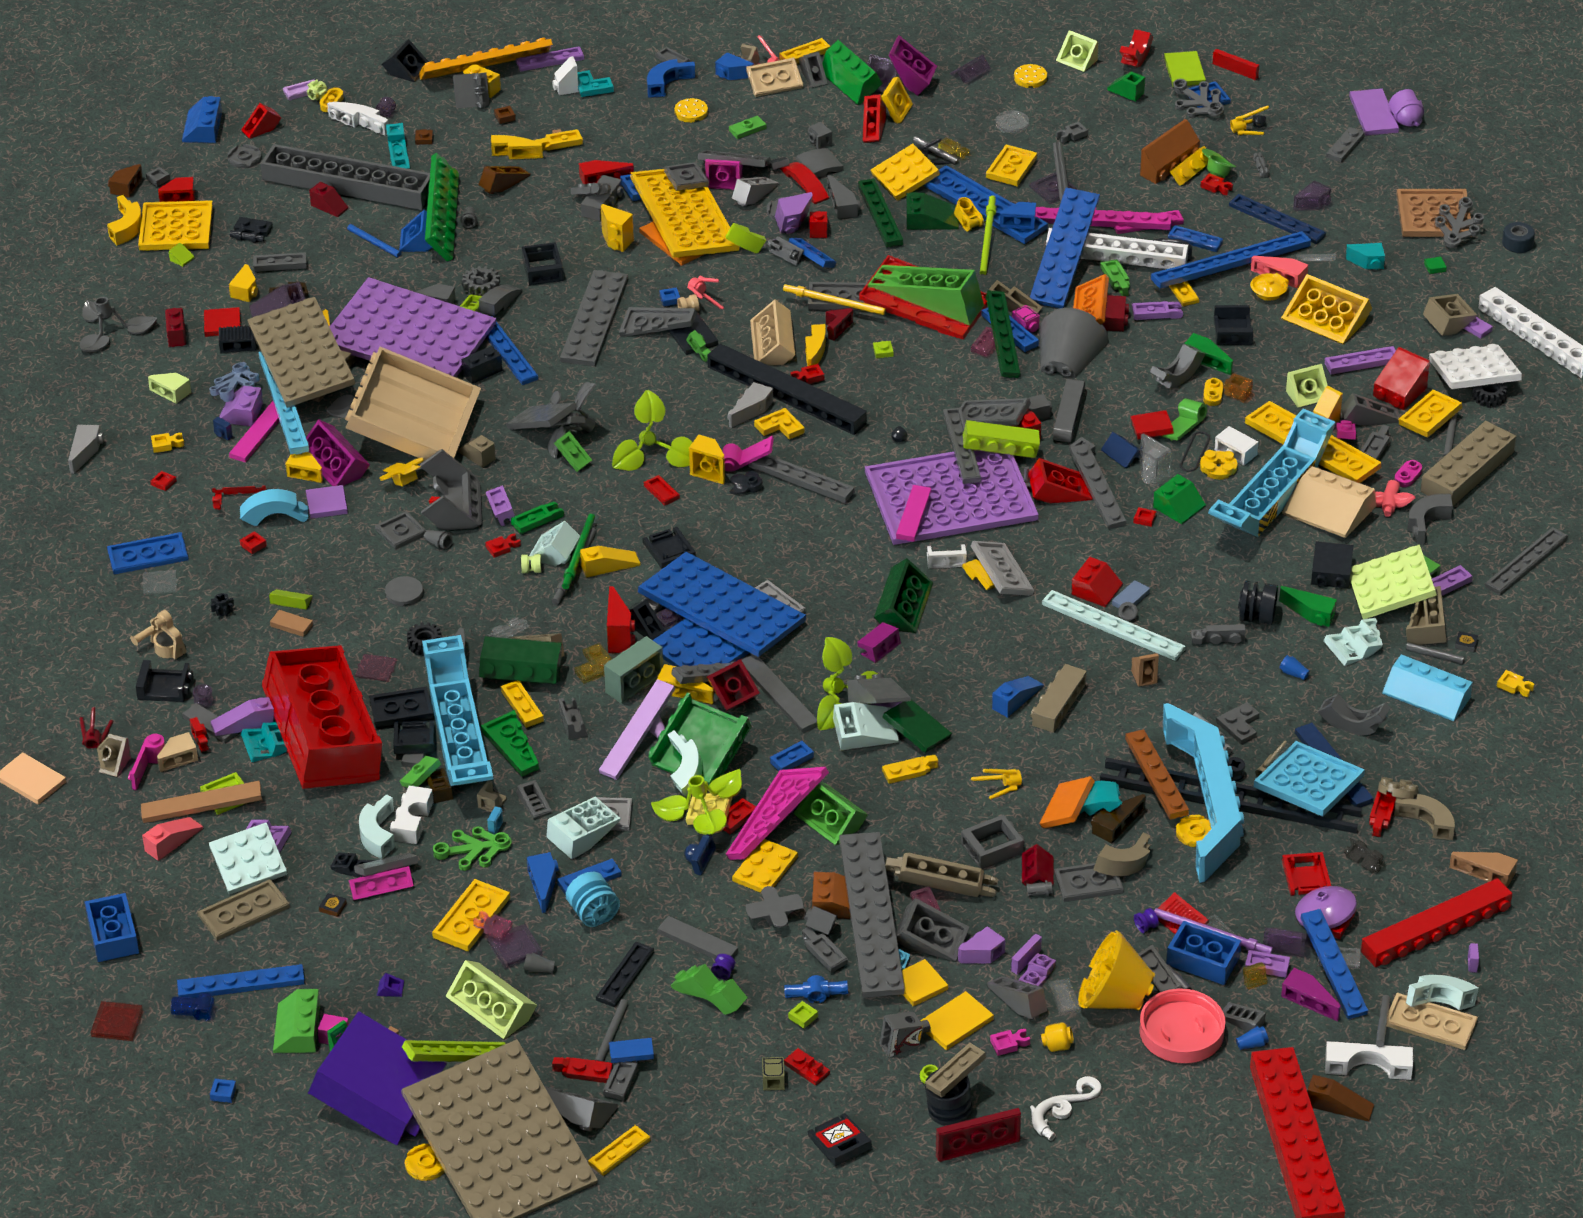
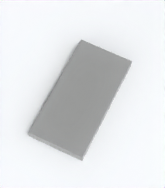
(1002, 568)

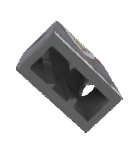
(902, 1032)

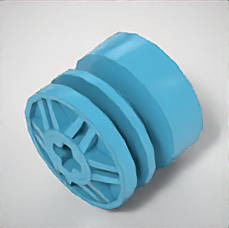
(592, 899)

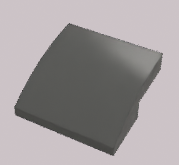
(820, 161)

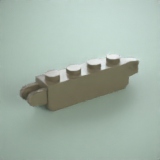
(941, 875)

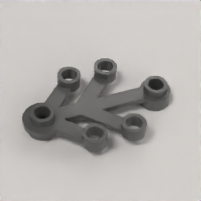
(1212, 108)
(1453, 238)

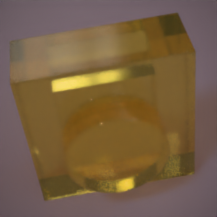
(1254, 975)

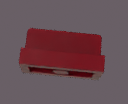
(1037, 865)

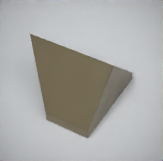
(113, 754)

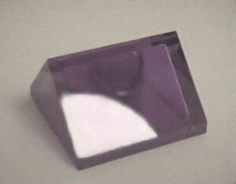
(1286, 941)

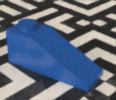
(1014, 694)
(542, 873)

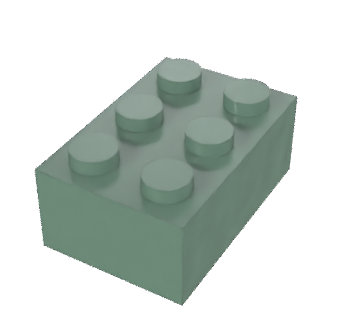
(633, 669)

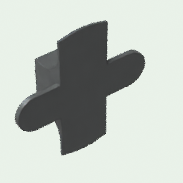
(774, 908)

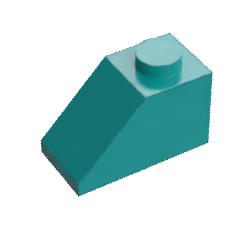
(1366, 255)

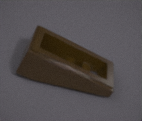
(440, 787)

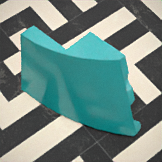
(263, 738)
(1102, 795)

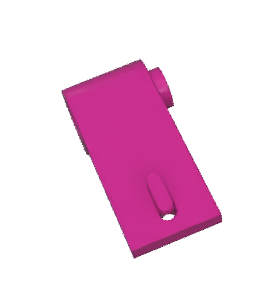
(737, 458)
(148, 754)

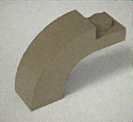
(1429, 811)
(1123, 861)

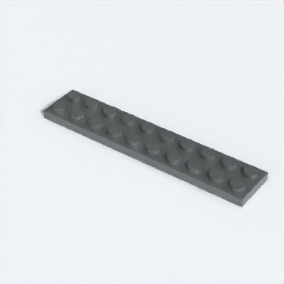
(871, 915)

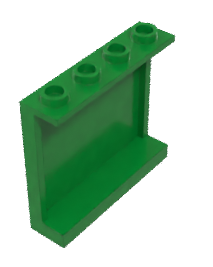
(712, 731)

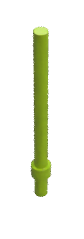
(990, 212)

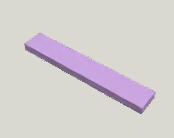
(637, 729)

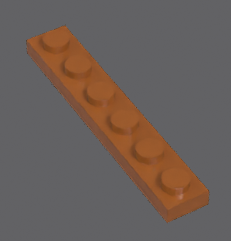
(1157, 774)

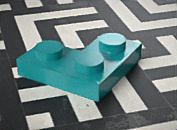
(590, 87)

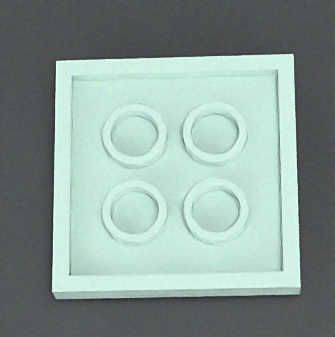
(247, 858)

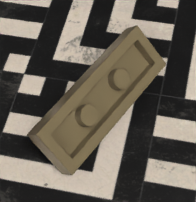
(955, 1070)

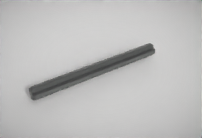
(1060, 168)

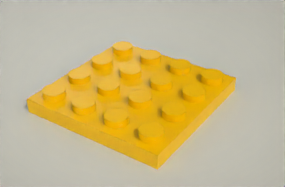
(174, 223)

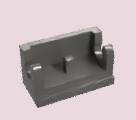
(572, 719)

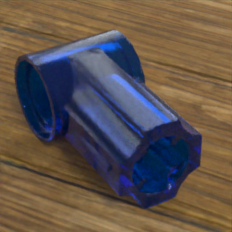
(197, 1007)

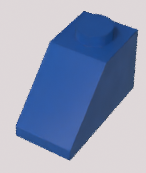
(732, 67)
(1020, 215)

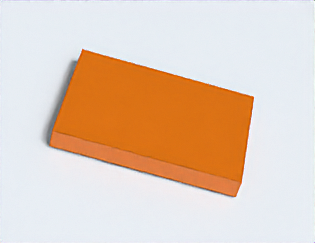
(1067, 802)

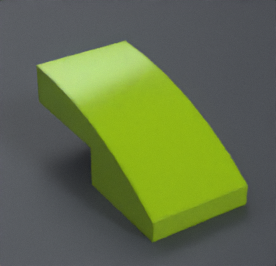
(744, 238)

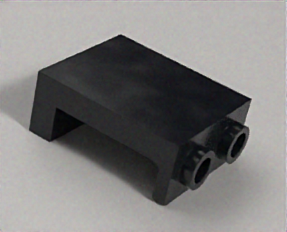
(1233, 325)
(1332, 564)
(163, 683)

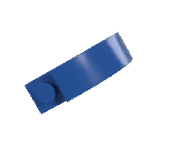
(667, 72)

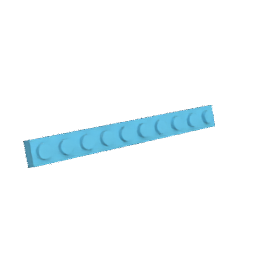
(288, 416)

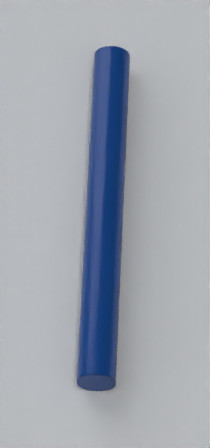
(373, 240)

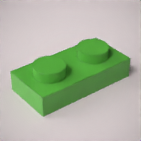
(572, 451)

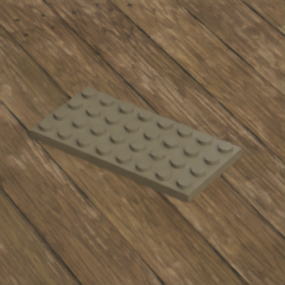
(301, 352)

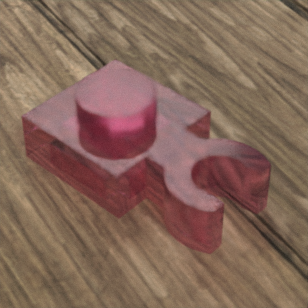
(495, 926)

